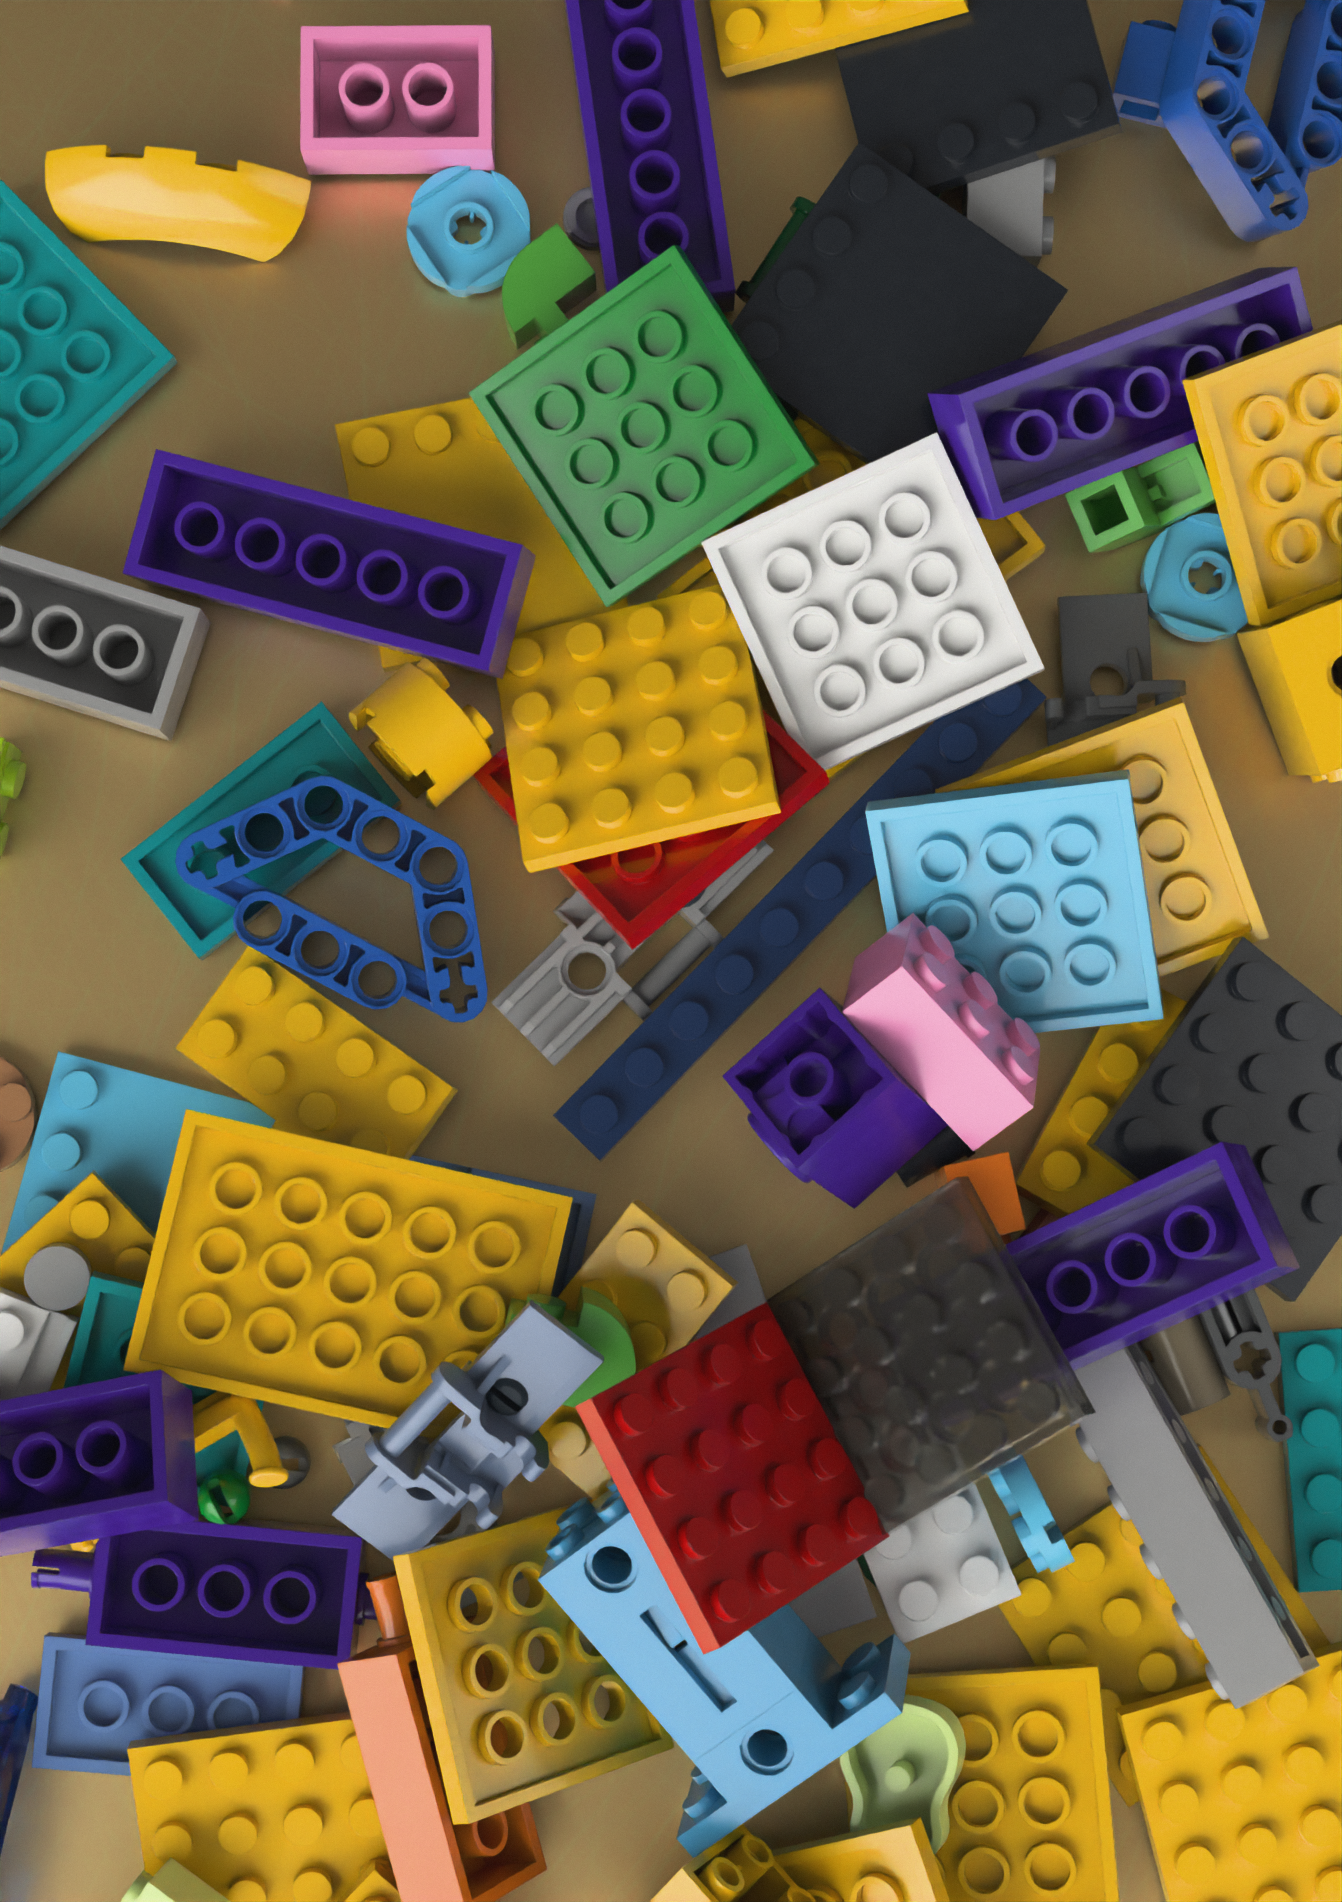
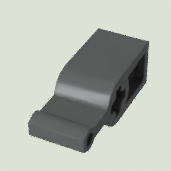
(1245, 1323)

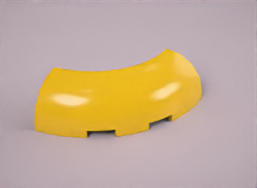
(175, 200)

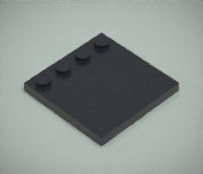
(980, 90)
(885, 304)

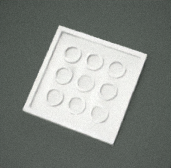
(873, 604)

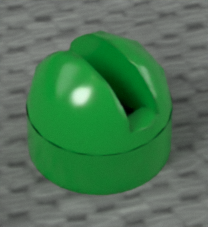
(235, 1492)

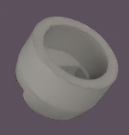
(293, 1448)

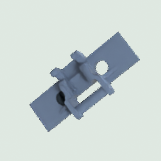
(483, 1449)

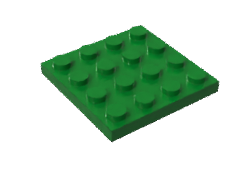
(643, 426)

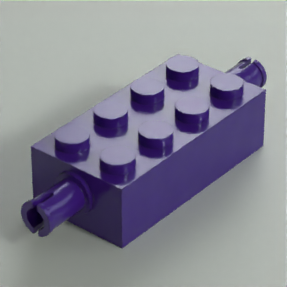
(222, 1590)

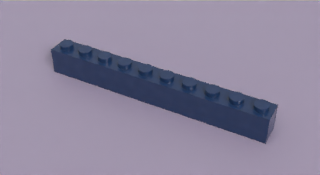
(780, 927)

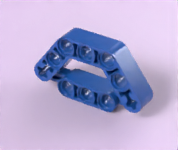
(1267, 182)
(354, 951)

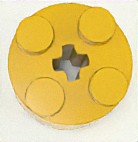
(423, 732)

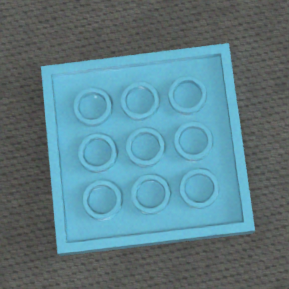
(1031, 891)
(115, 1125)

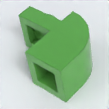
(544, 285)
(1141, 499)
(599, 1325)

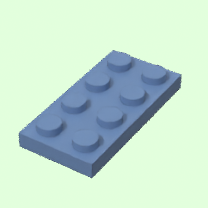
(107, 1696)

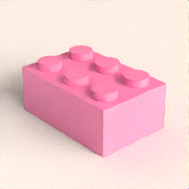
(397, 99)
(944, 1031)

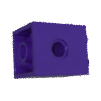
(831, 1102)

